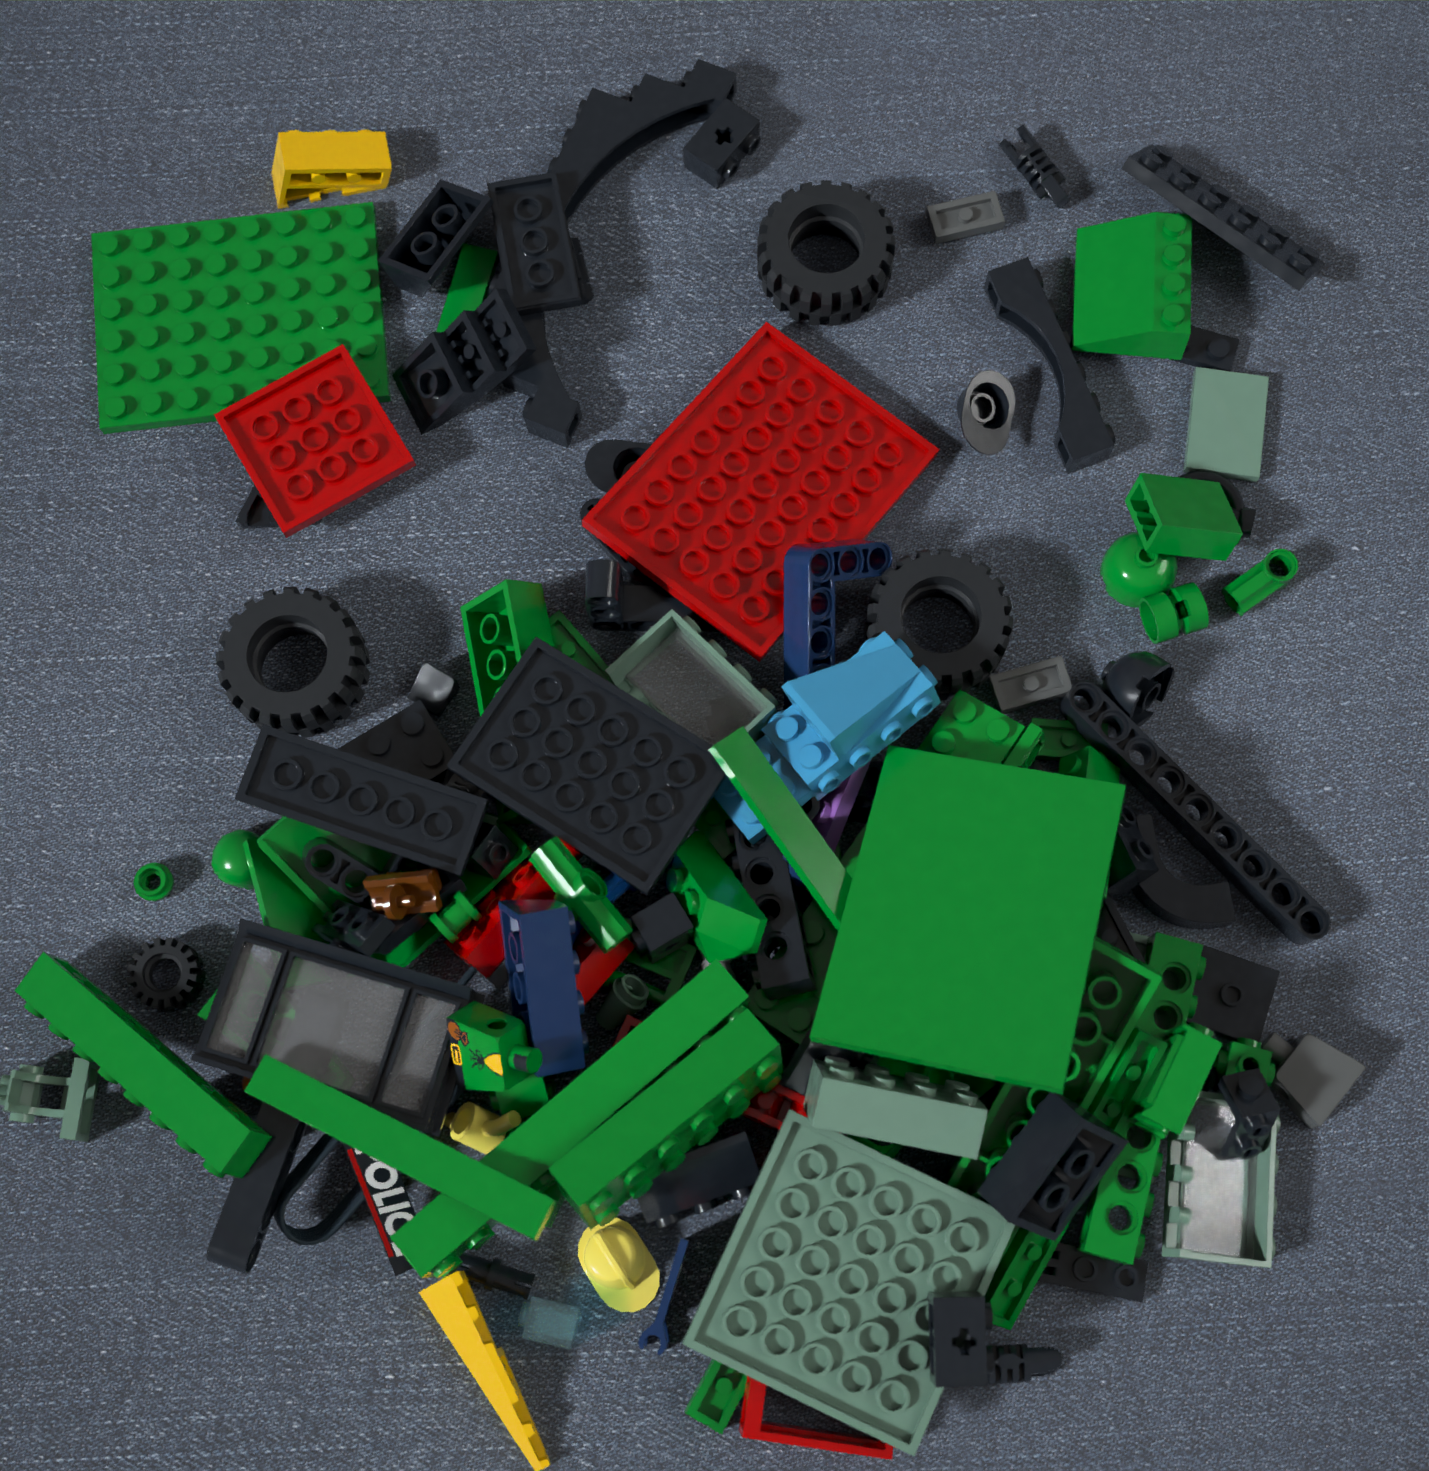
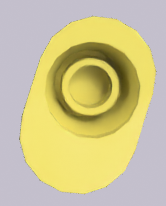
(619, 1265)

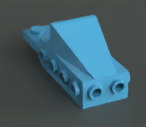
(838, 723)

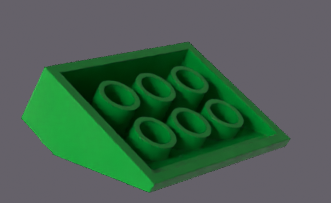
(1134, 286)

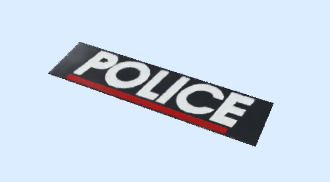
(386, 1202)

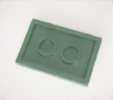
(1226, 424)

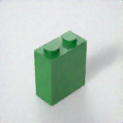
(1183, 517)

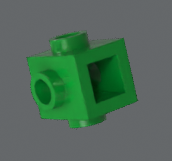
(1231, 1058)

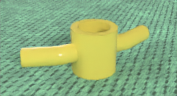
(480, 1127)

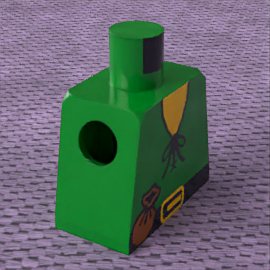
(490, 1049)

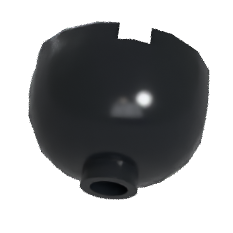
(1137, 682)

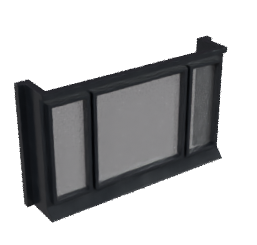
(339, 1020)

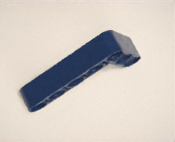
(810, 598)

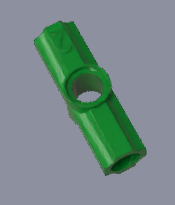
(582, 893)

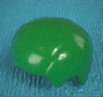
(230, 859)

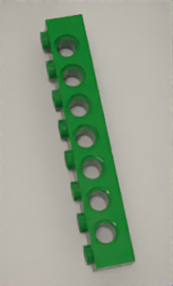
(1097, 1234)

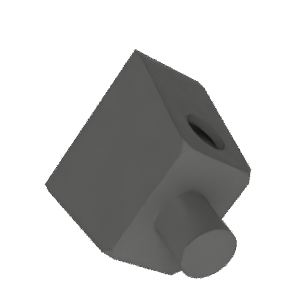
(1311, 1076)

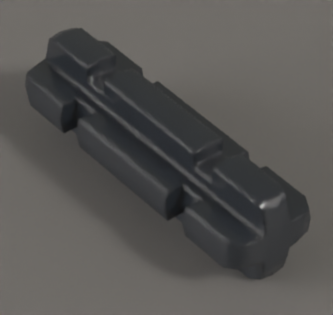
(582, 272)

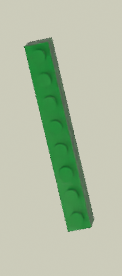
(143, 1066)

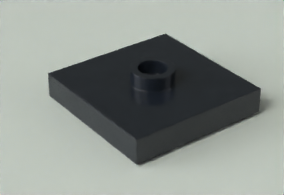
(1233, 995)

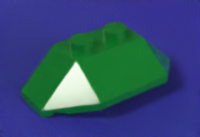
(715, 901)

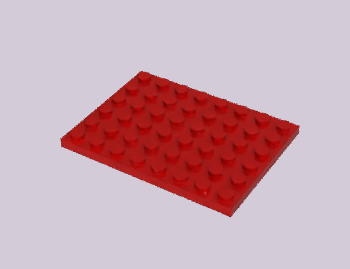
(748, 470)

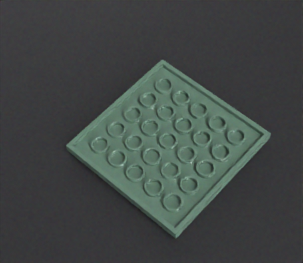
(836, 1277)

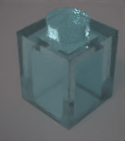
(550, 1321)

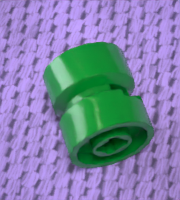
(1178, 611)

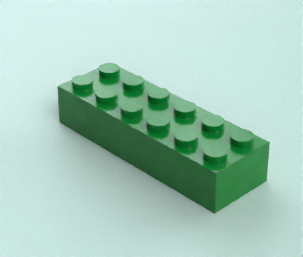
(497, 634)
(669, 1120)

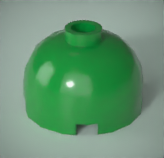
(1134, 573)

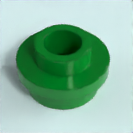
(145, 874)

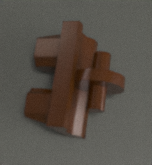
(405, 892)

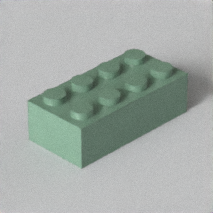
(895, 1107)

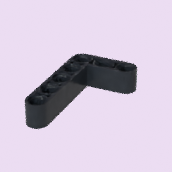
(628, 607)
(344, 862)

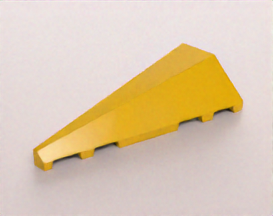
(463, 1323)

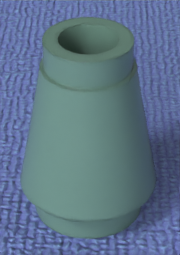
(624, 998)

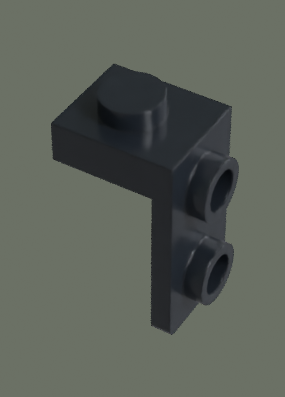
(1253, 1113)

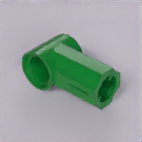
(1260, 582)

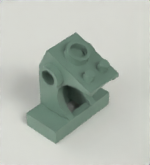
(23, 1090)

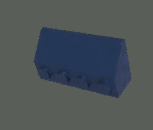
(543, 980)

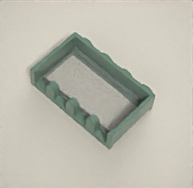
(692, 681)
(1218, 1205)

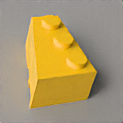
(329, 162)

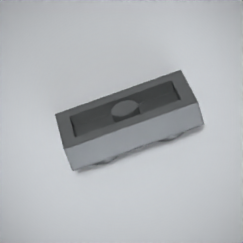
(965, 217)
(1030, 684)

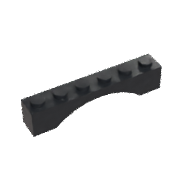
(1020, 301)

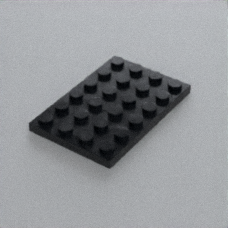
(590, 765)

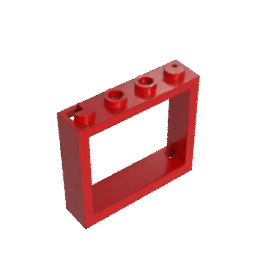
(753, 1427)

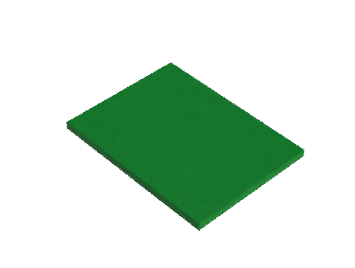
(972, 918)

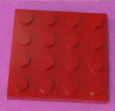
(315, 440)

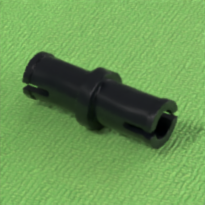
(496, 1275)

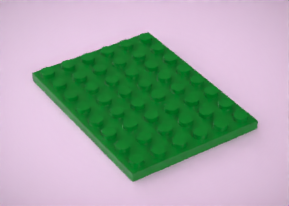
(230, 306)

